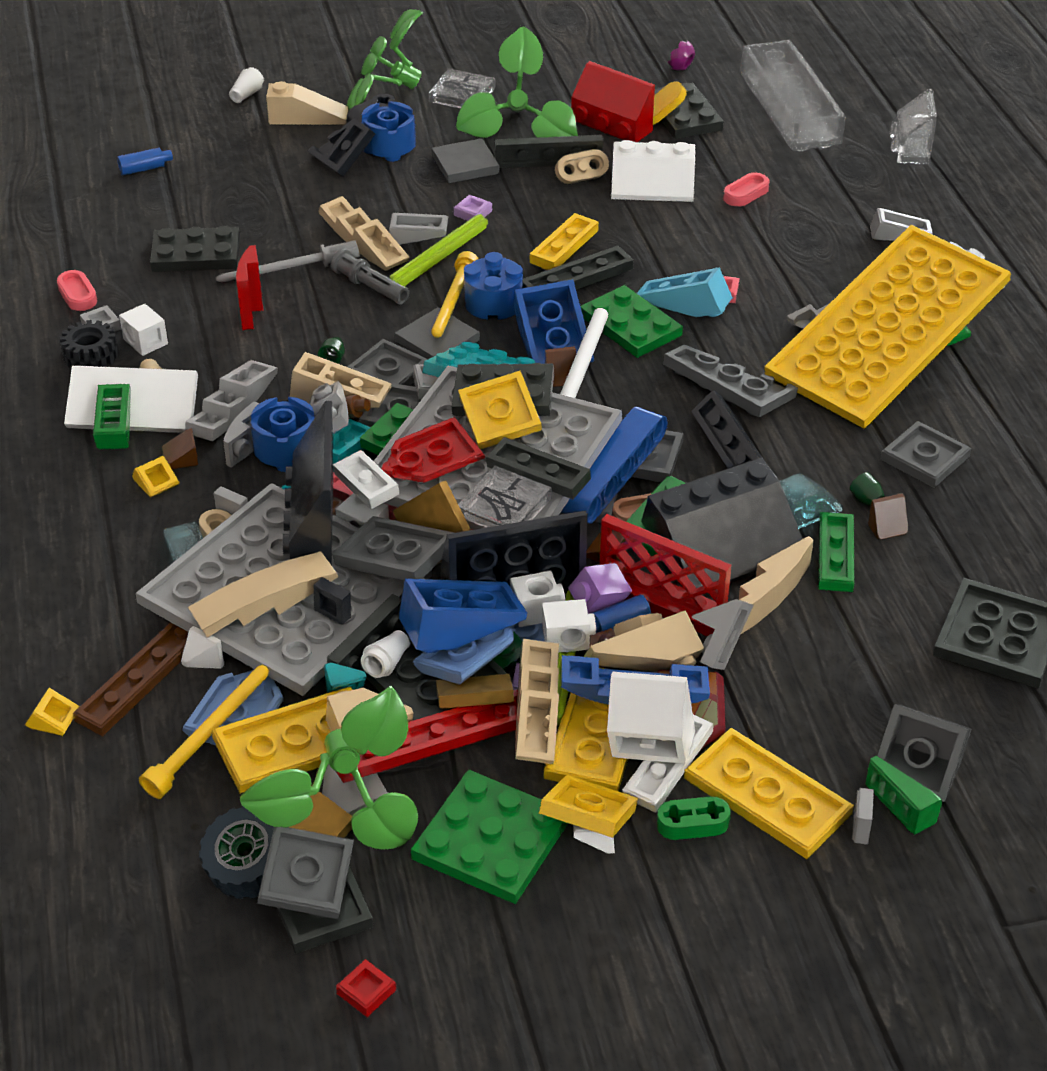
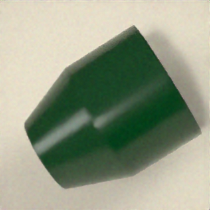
(332, 350)
(866, 488)

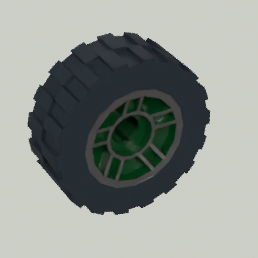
(224, 848)

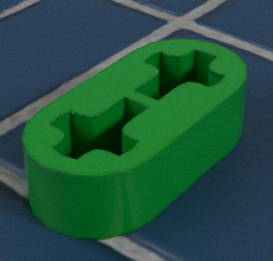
(693, 818)

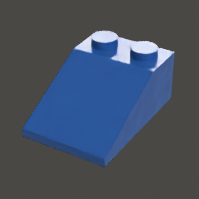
(549, 318)
(456, 611)

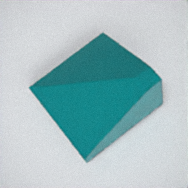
(340, 677)

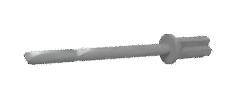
(325, 255)

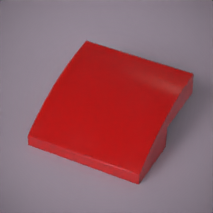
(249, 287)

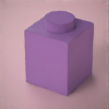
(600, 586)

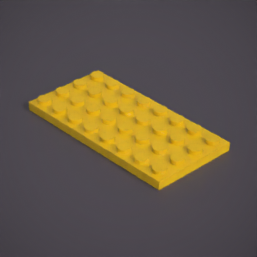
(887, 325)

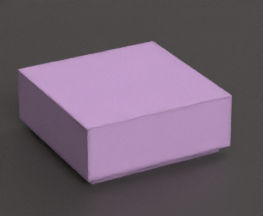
(471, 207)

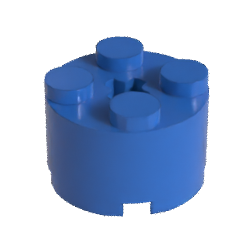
(392, 128)
(491, 286)
(278, 429)

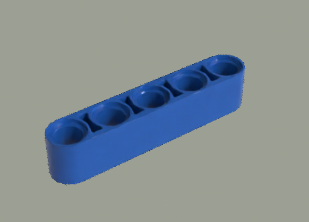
(618, 461)

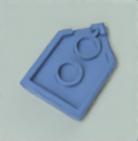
(465, 660)
(262, 700)

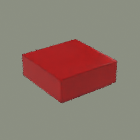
(366, 988)

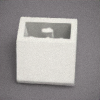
(650, 717)

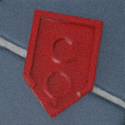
(432, 452)

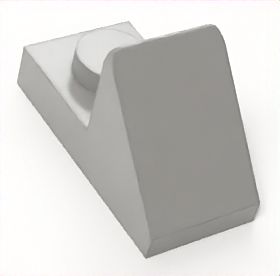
(728, 624)

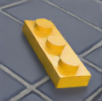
(564, 242)

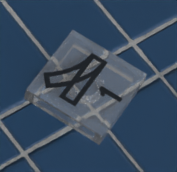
(459, 86)
(504, 499)

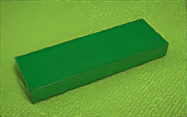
(836, 552)

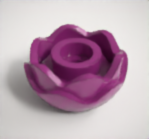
(682, 56)

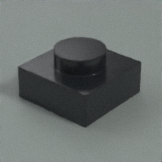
(332, 600)

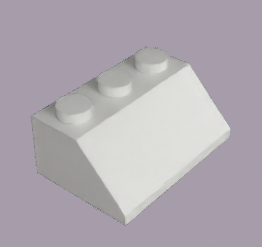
(653, 171)

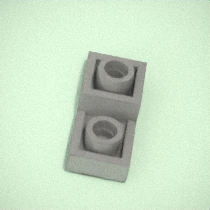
(339, 406)
(239, 437)

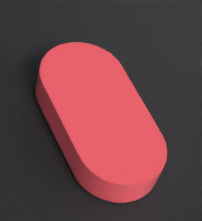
(746, 189)
(76, 290)

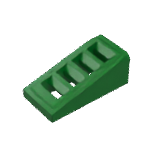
(112, 434)
(903, 796)

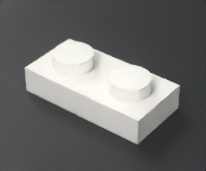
(366, 479)

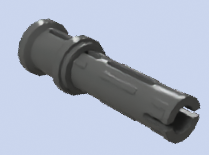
(360, 272)

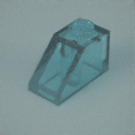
(808, 499)

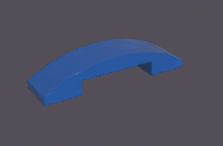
(589, 681)

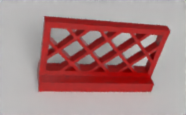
(657, 588)

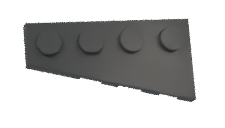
(749, 392)

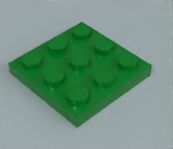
(488, 837)

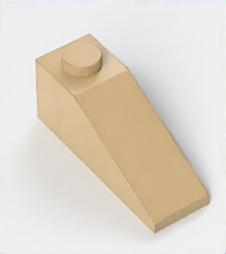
(302, 106)
(315, 371)
(651, 646)

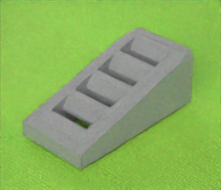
(891, 224)
(417, 227)

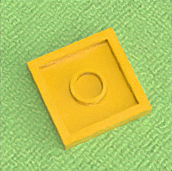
(499, 409)
(588, 806)

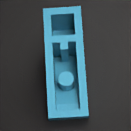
(690, 293)

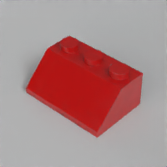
(614, 102)

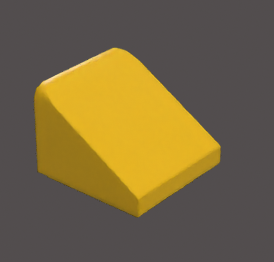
(155, 476)
(52, 713)

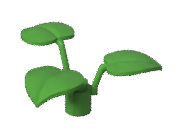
(519, 54)
(402, 71)
(372, 725)

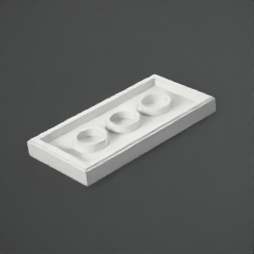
(158, 397)

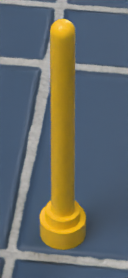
(450, 301)
(159, 779)

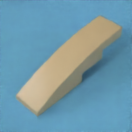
(371, 236)
(775, 580)
(255, 594)
(537, 702)

